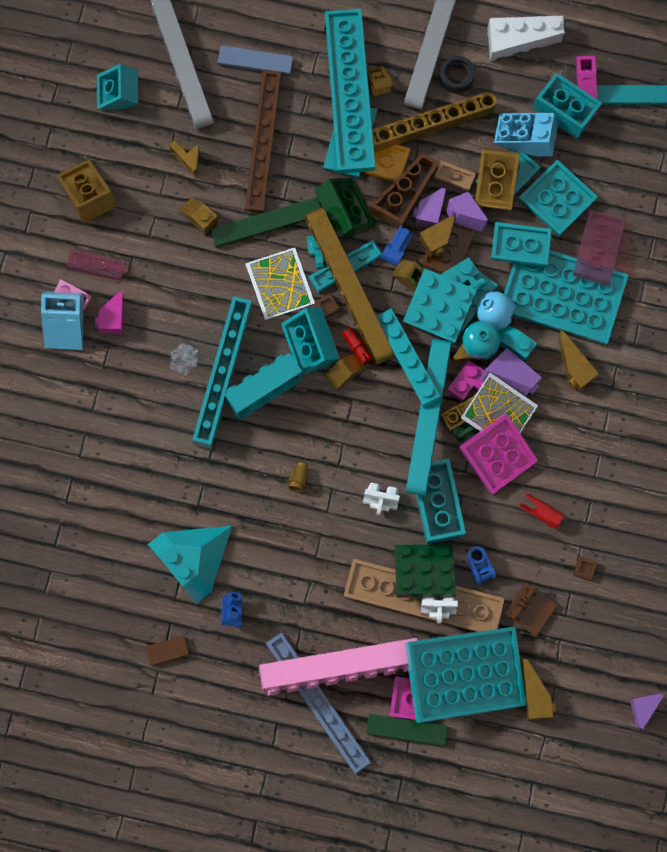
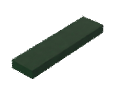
(406, 729)

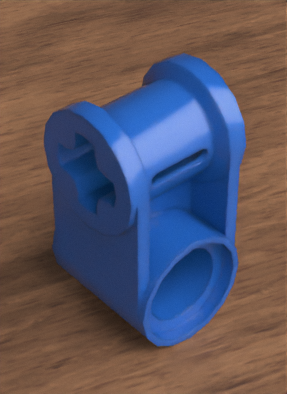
(481, 567)

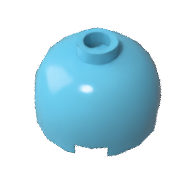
(495, 309)

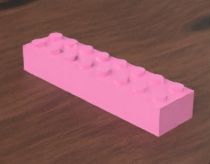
(333, 667)

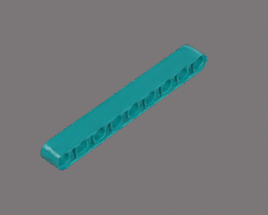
(428, 421)

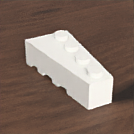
(522, 34)

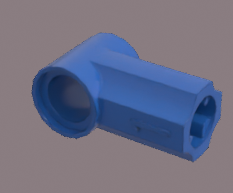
(396, 249)

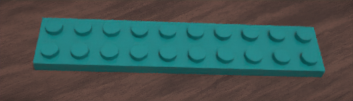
(349, 91)

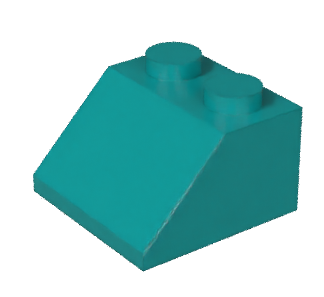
(117, 88)

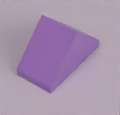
(644, 708)

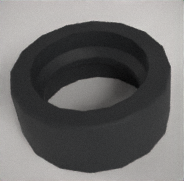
(457, 61)

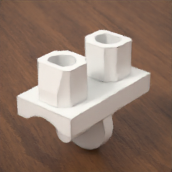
(381, 500)
(439, 608)

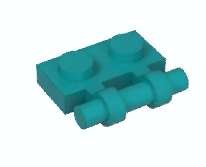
(465, 272)

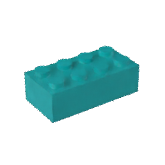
(264, 386)
(440, 507)

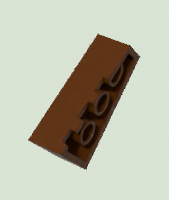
(403, 195)

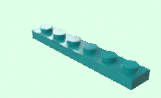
(408, 359)

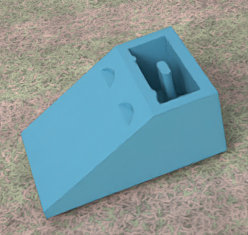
(527, 132)
(62, 319)

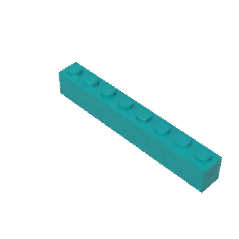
(222, 372)

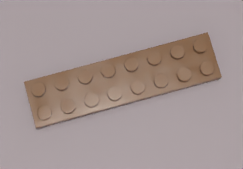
(377, 587)

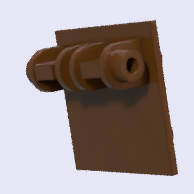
(530, 609)

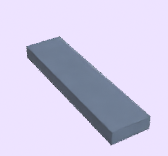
(254, 60)

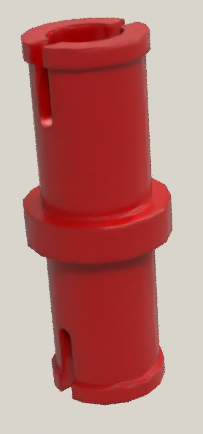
(357, 346)

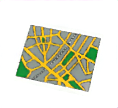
(280, 283)
(494, 400)

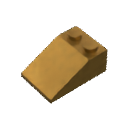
(497, 178)
(87, 191)

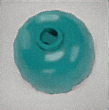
(481, 340)

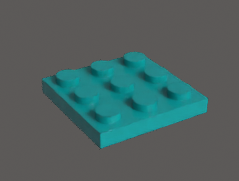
(558, 198)
(440, 305)

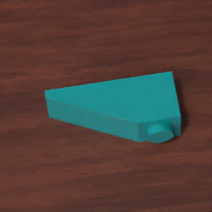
(516, 342)

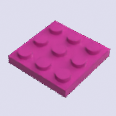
(498, 453)

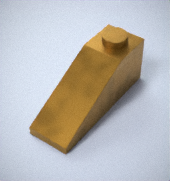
(577, 367)
(537, 697)

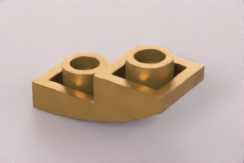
(453, 416)

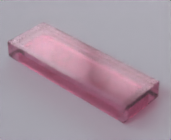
(95, 264)

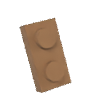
(454, 176)

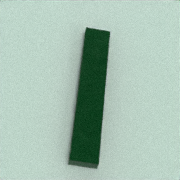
(263, 222)

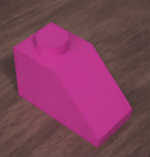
(111, 316)

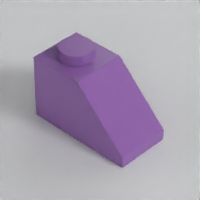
(429, 209)
(466, 212)

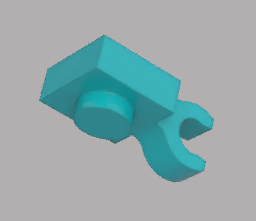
(314, 251)

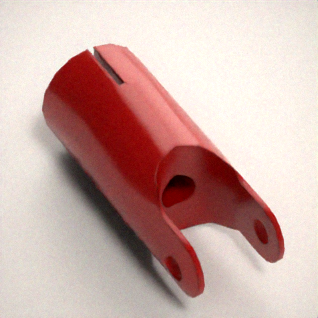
(543, 512)

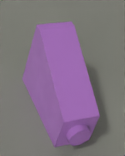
(514, 373)

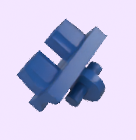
(231, 610)

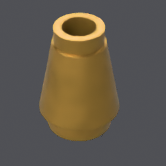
(298, 478)

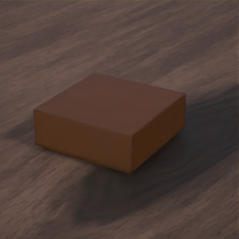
(328, 305)
(585, 568)

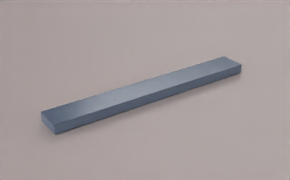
(324, 711)

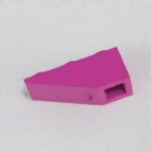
(587, 74)

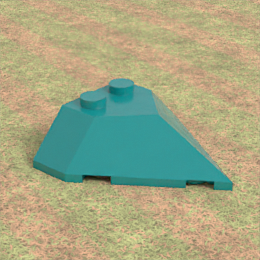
(193, 557)

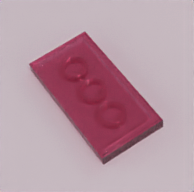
(599, 247)

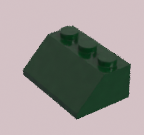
(344, 207)

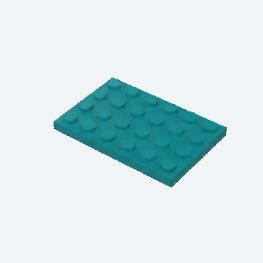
(564, 301)
(465, 674)

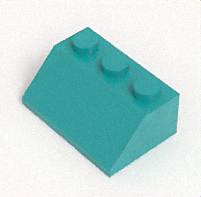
(569, 103)
(310, 340)

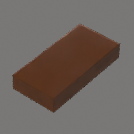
(167, 650)

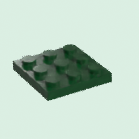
(424, 571)

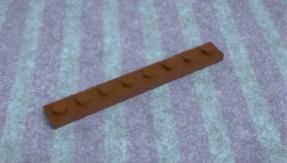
(263, 141)

